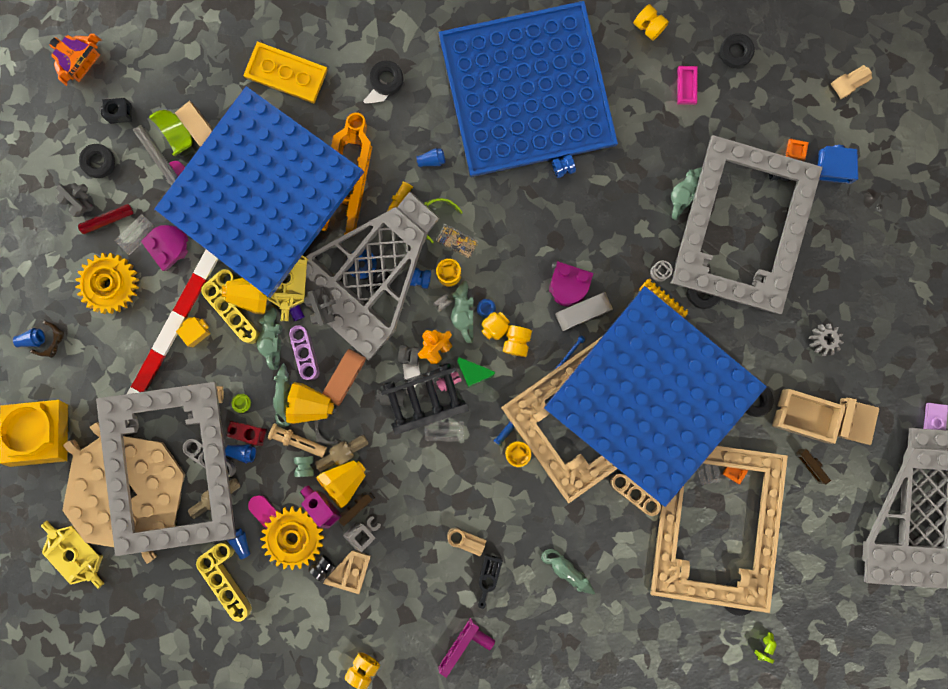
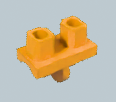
(433, 343)

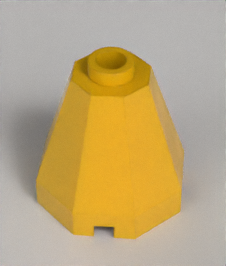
(244, 295)
(307, 404)
(342, 481)

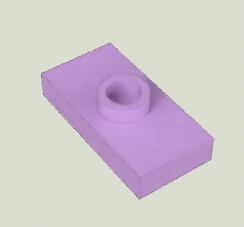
(935, 416)

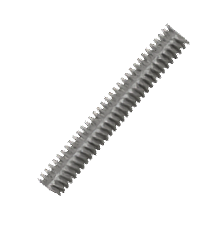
(155, 154)

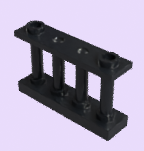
(437, 411)

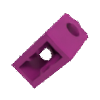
(325, 513)

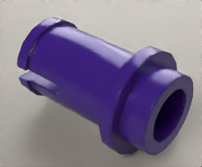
(296, 313)

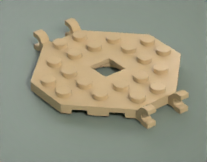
(151, 474)

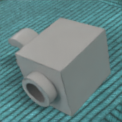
(360, 535)

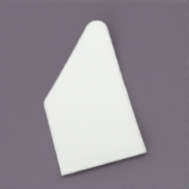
(375, 97)
(410, 371)

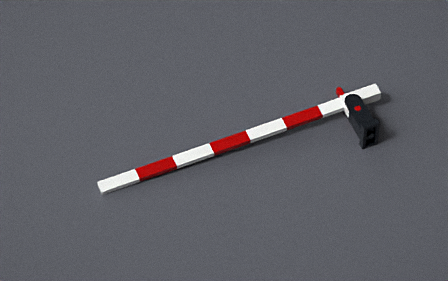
(173, 323)

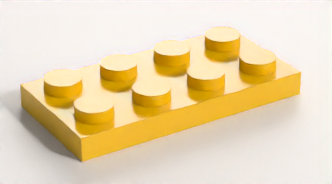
(285, 72)

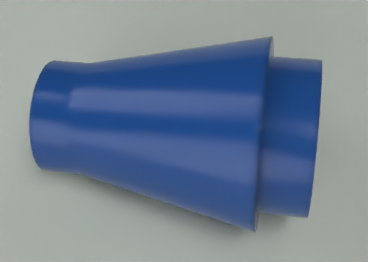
(431, 158)
(30, 338)
(243, 453)
(240, 544)

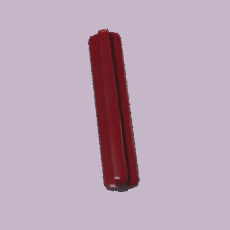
(105, 219)

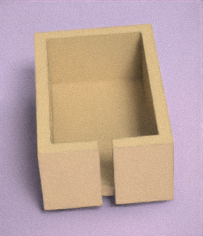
(808, 416)

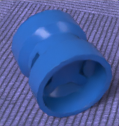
(564, 166)
(421, 278)

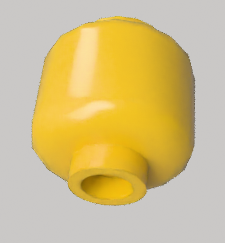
(495, 326)

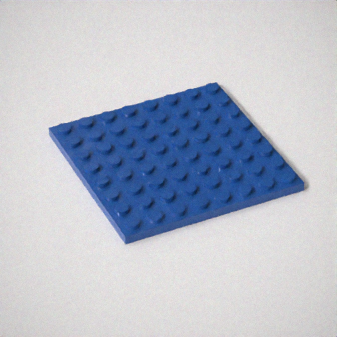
(527, 88)
(259, 191)
(655, 396)

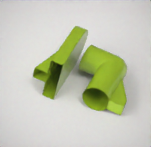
(770, 648)

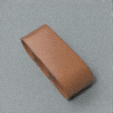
(344, 376)

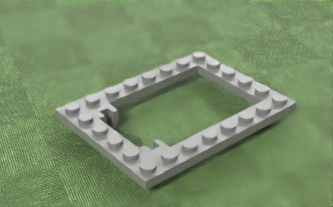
(691, 264)
(202, 408)

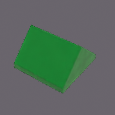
(474, 373)

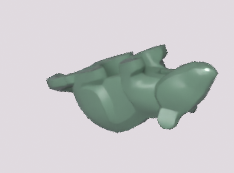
(684, 193)
(462, 315)
(268, 341)
(282, 391)
(565, 570)

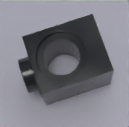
(124, 112)

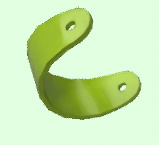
(173, 130)
(427, 203)

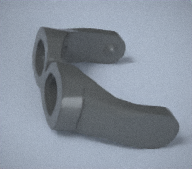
(320, 439)

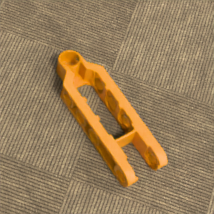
(354, 133)

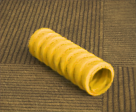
(661, 294)

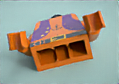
(74, 56)

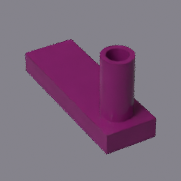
(469, 632)

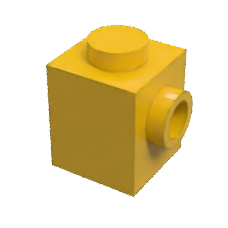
(193, 331)

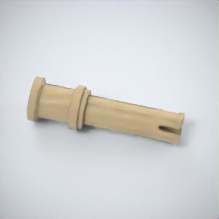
(289, 434)

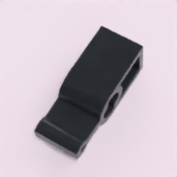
(485, 572)

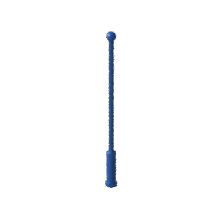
(508, 429)

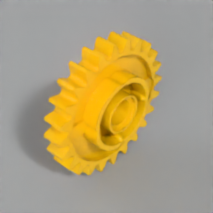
(94, 278)
(277, 538)

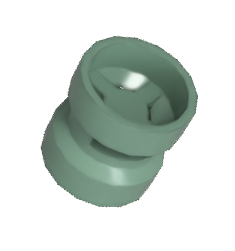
(304, 468)

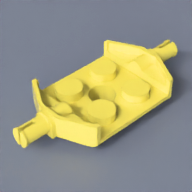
(293, 292)
(85, 561)

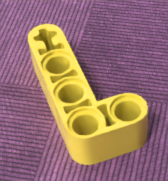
(232, 310)
(227, 581)

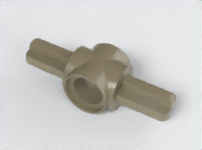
(341, 453)
(204, 504)

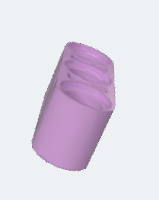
(310, 360)

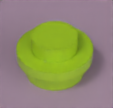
(241, 403)

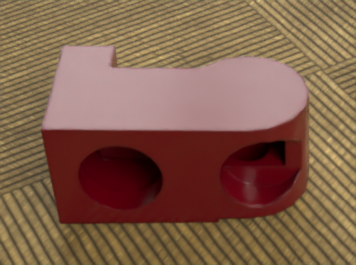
(246, 433)

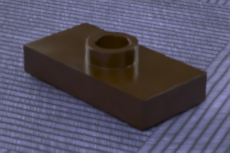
(813, 465)

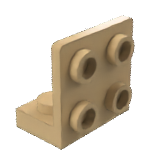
(858, 421)

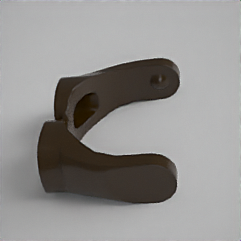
(57, 338)

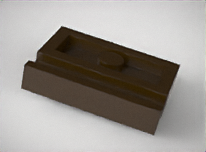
(361, 502)

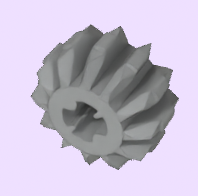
(821, 344)

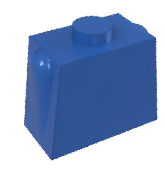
(838, 164)

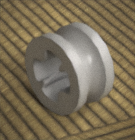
(442, 302)

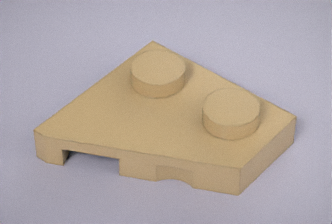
(350, 572)

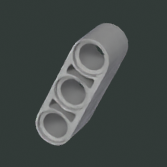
(584, 311)
(198, 456)

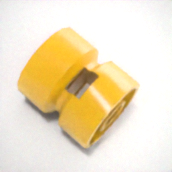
(651, 22)
(448, 272)
(517, 340)
(518, 454)
(358, 677)

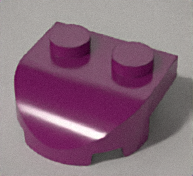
(166, 245)
(569, 284)

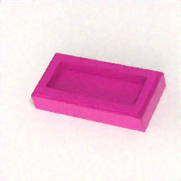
(687, 85)

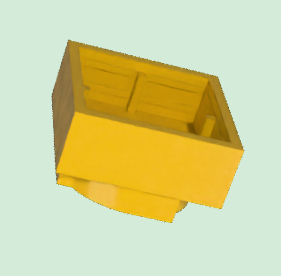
(33, 433)

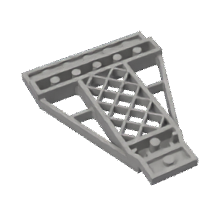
(353, 316)
(905, 562)

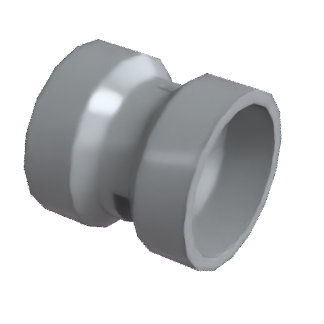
(658, 273)

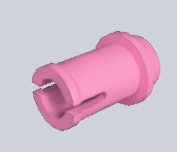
(441, 382)

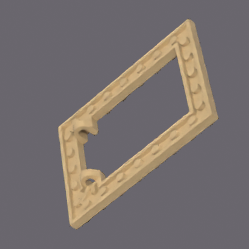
(528, 409)
(756, 585)

